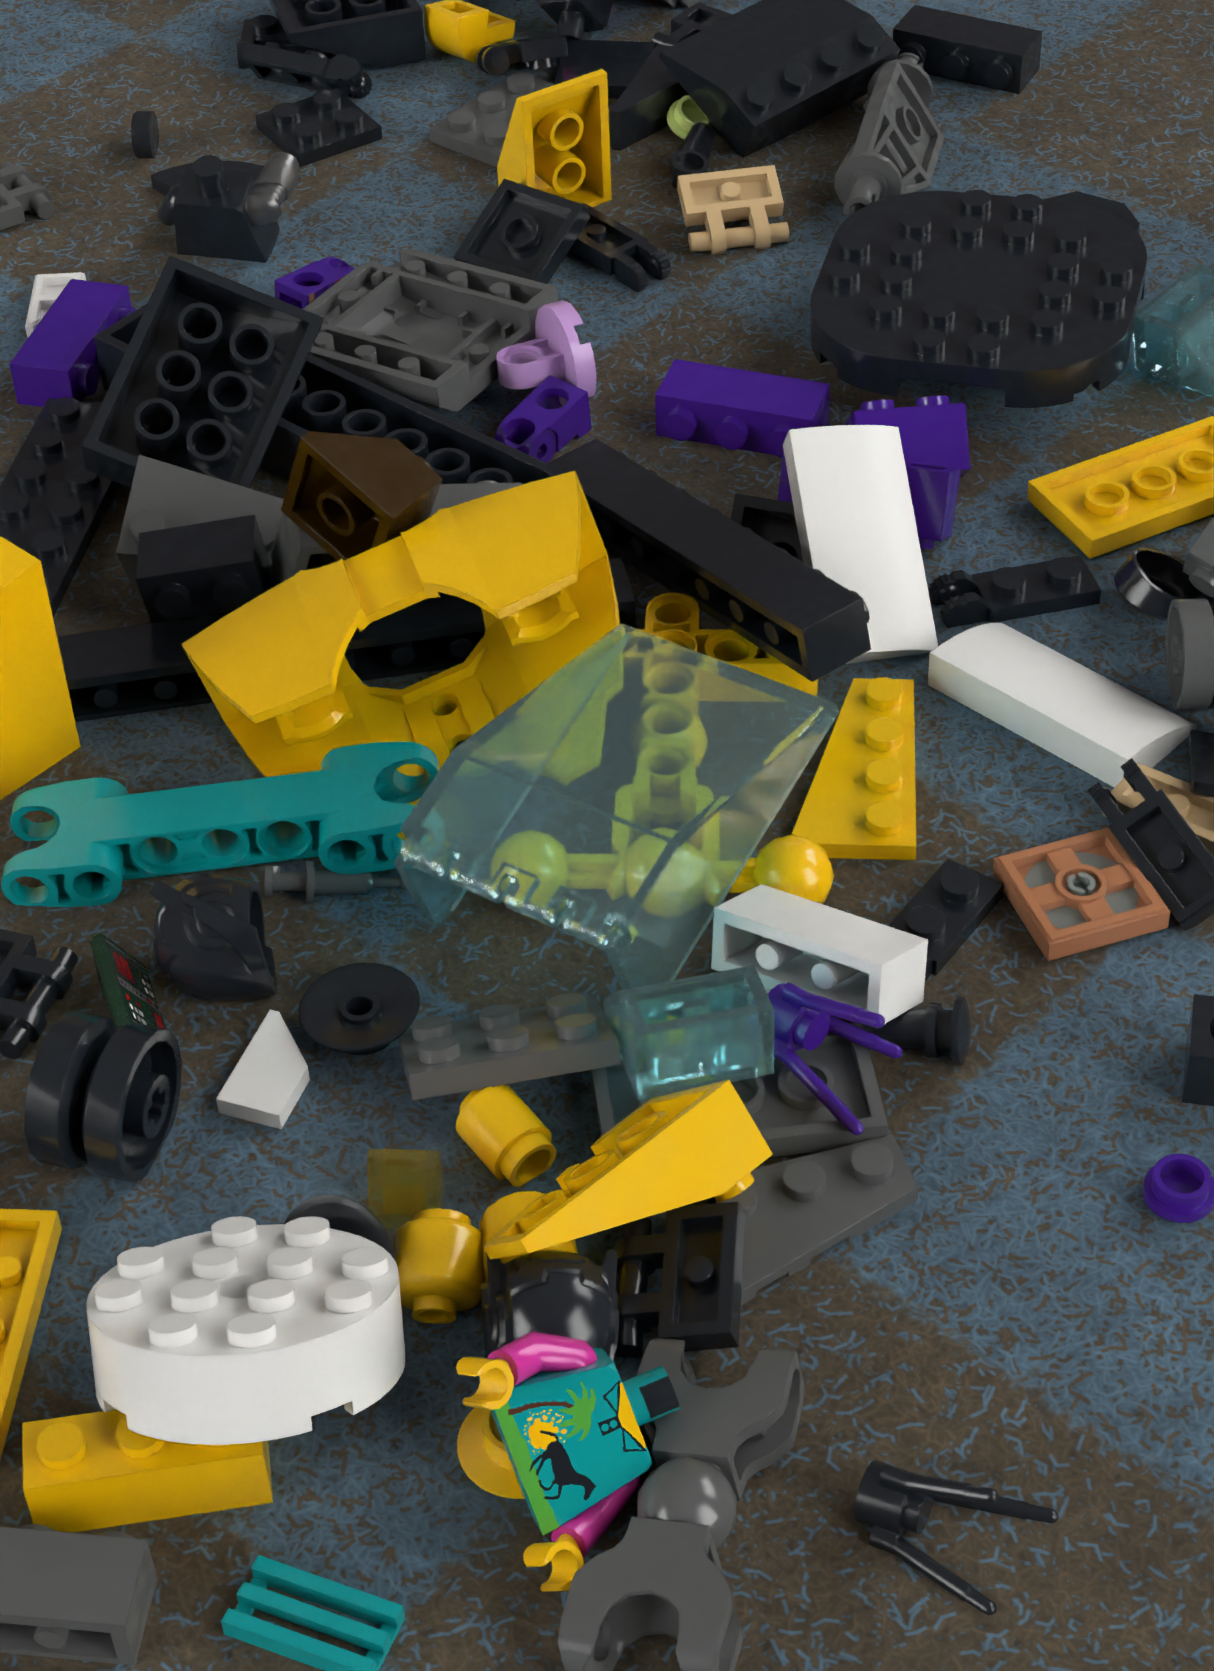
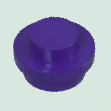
(1179, 1188)

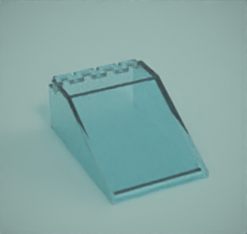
(615, 799)

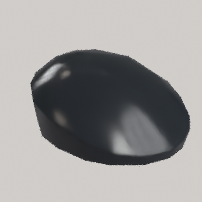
(1153, 580)

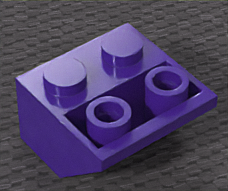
(929, 432)

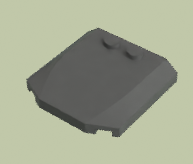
(426, 325)

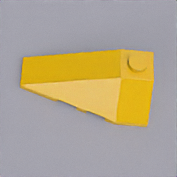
(650, 1162)

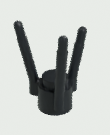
(902, 1501)

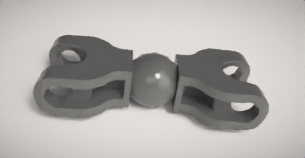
(668, 1564)

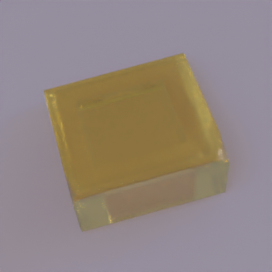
(403, 1184)

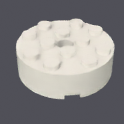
(246, 1331)

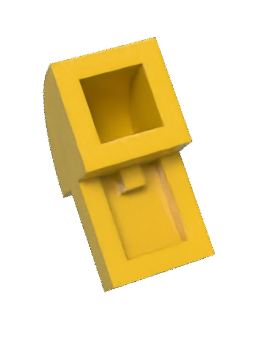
(464, 28)

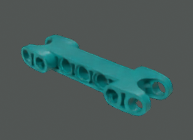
(109, 836)

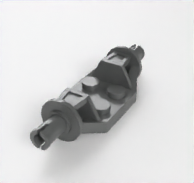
(896, 138)

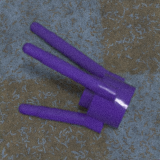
(804, 1021)

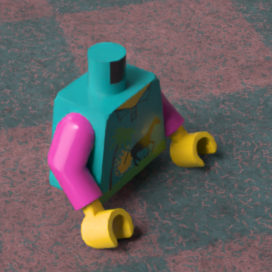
(569, 1437)

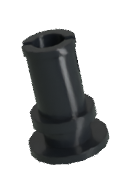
(931, 1030)

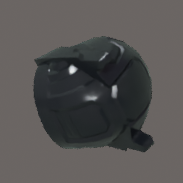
(214, 938)
(551, 1295)

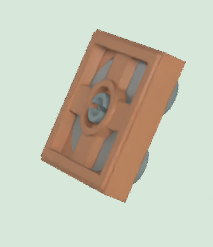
(1080, 894)

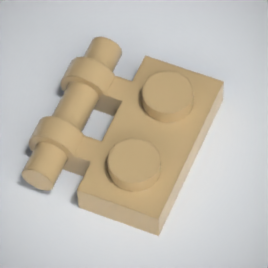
(731, 197)

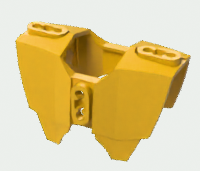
(516, 553)

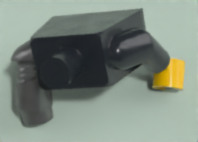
(227, 210)

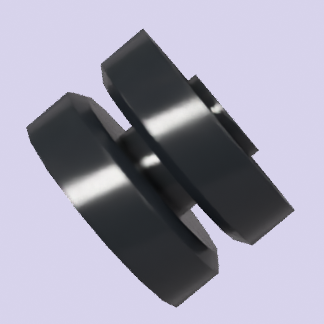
(102, 1095)

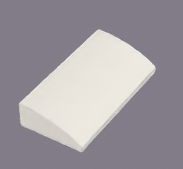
(862, 529)
(1054, 701)

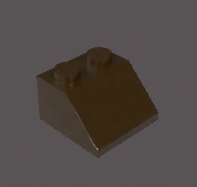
(357, 491)

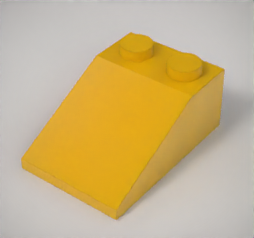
(562, 140)

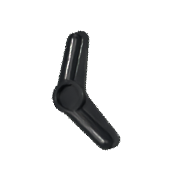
(693, 153)

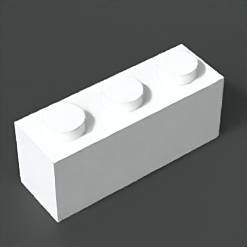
(820, 950)

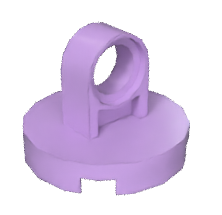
(552, 352)

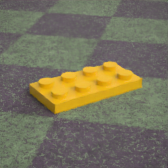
(1131, 490)

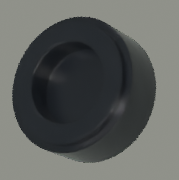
(145, 134)

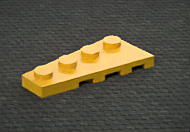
(866, 778)

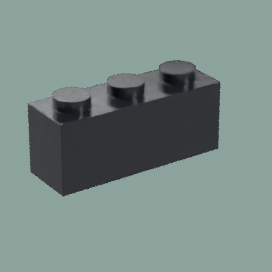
(970, 48)

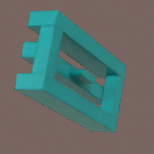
(328, 1593)

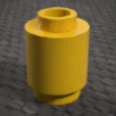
(505, 1134)

